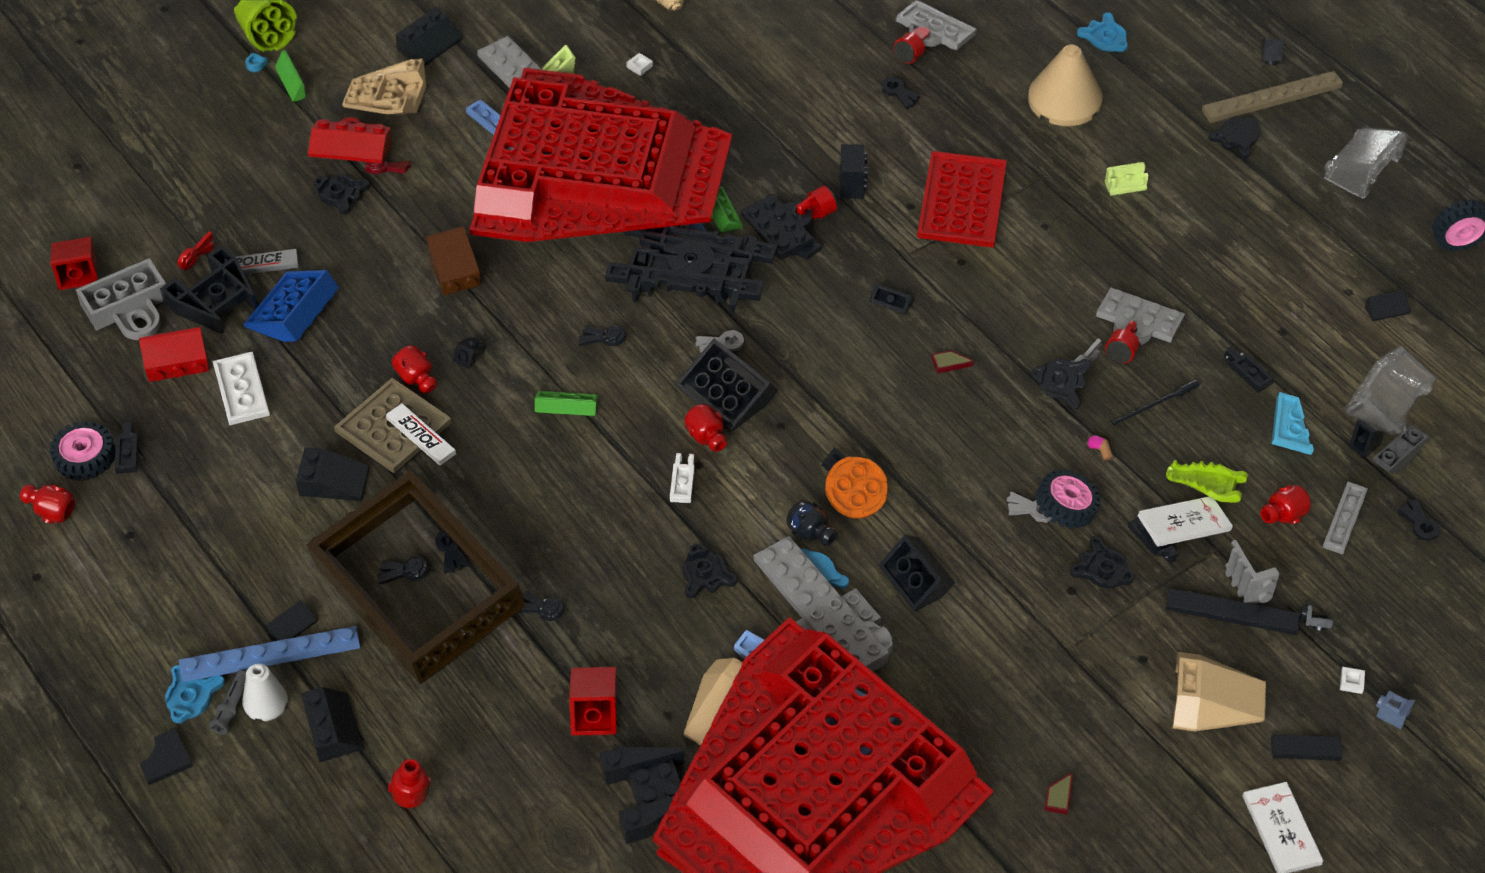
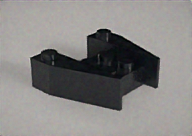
(213, 294)
(652, 781)

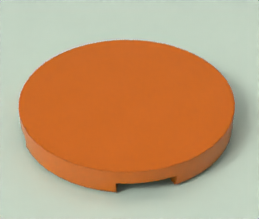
(856, 487)

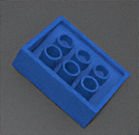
(292, 304)

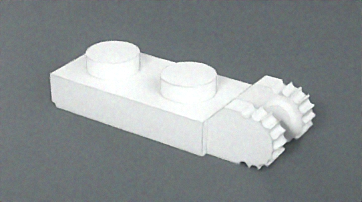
(682, 480)

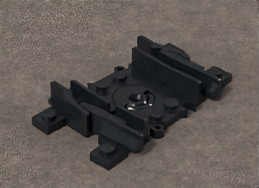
(717, 265)

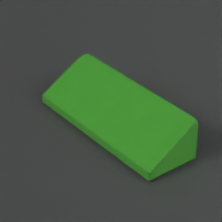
(290, 77)
(725, 214)
(566, 403)

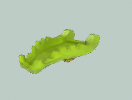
(1209, 479)

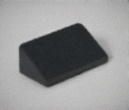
(891, 299)
(1387, 305)
(291, 622)

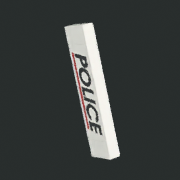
(420, 434)

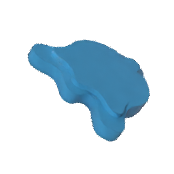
(1105, 34)
(827, 569)
(190, 697)

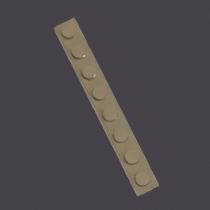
(1272, 96)

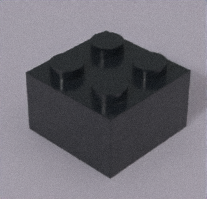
(853, 171)

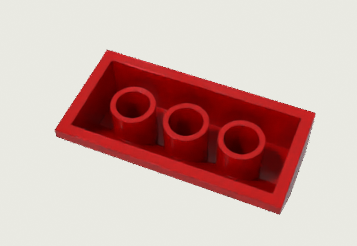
(349, 141)

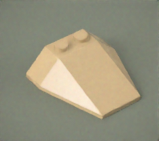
(710, 696)

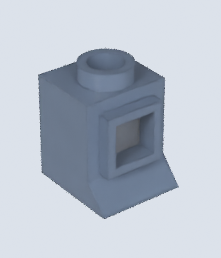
(1394, 709)

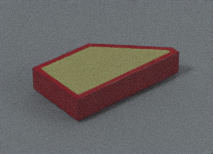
(950, 361)
(1059, 795)

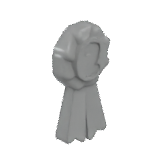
(730, 339)
(1092, 353)
(1020, 505)

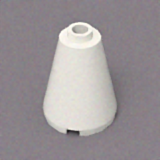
(263, 694)

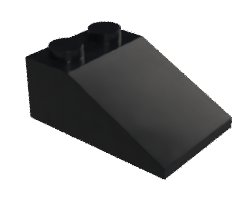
(330, 475)

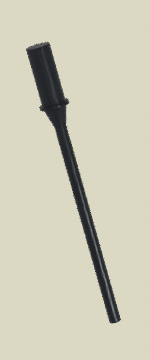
(1178, 392)

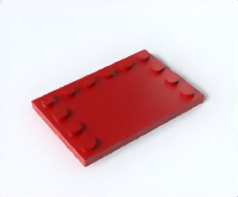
(962, 199)

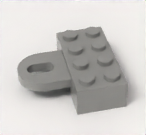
(124, 298)

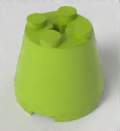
(266, 22)

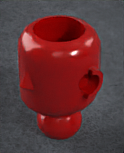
(414, 368)
(706, 426)
(49, 502)
(1286, 505)
(409, 784)

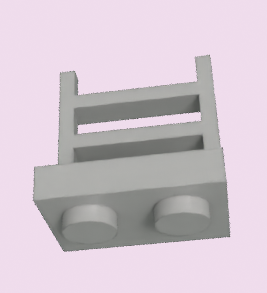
(1251, 585)

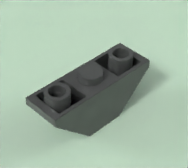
(1401, 450)

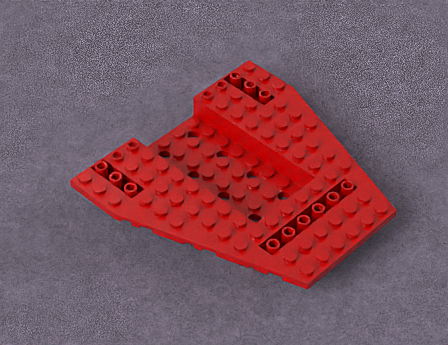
(532, 196)
(884, 812)

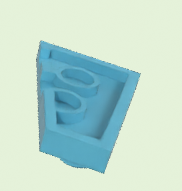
(1289, 425)

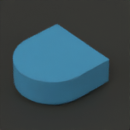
(255, 62)

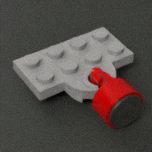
(928, 28)
(1136, 323)

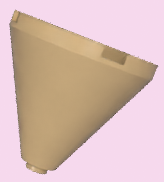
(1066, 90)

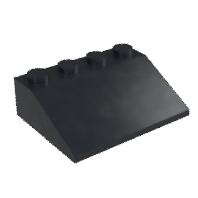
(726, 385)

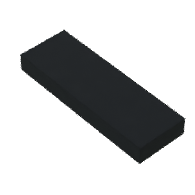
(1306, 747)

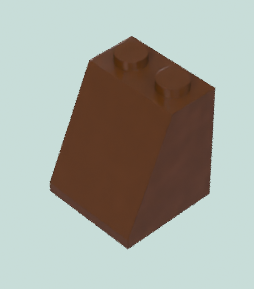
(453, 261)

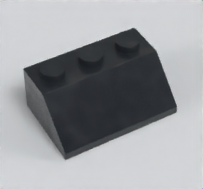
(428, 37)
(916, 572)
(331, 723)

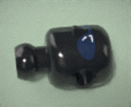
(810, 523)

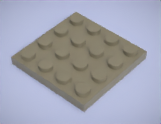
(380, 439)

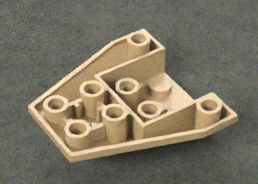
(389, 90)
(1215, 695)

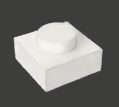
(639, 64)
(1352, 680)

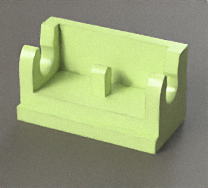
(1126, 178)

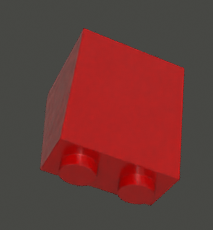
(74, 263)
(593, 701)

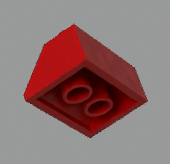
(174, 354)

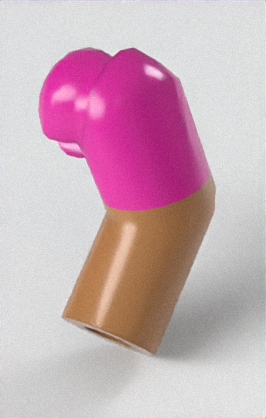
(1100, 444)

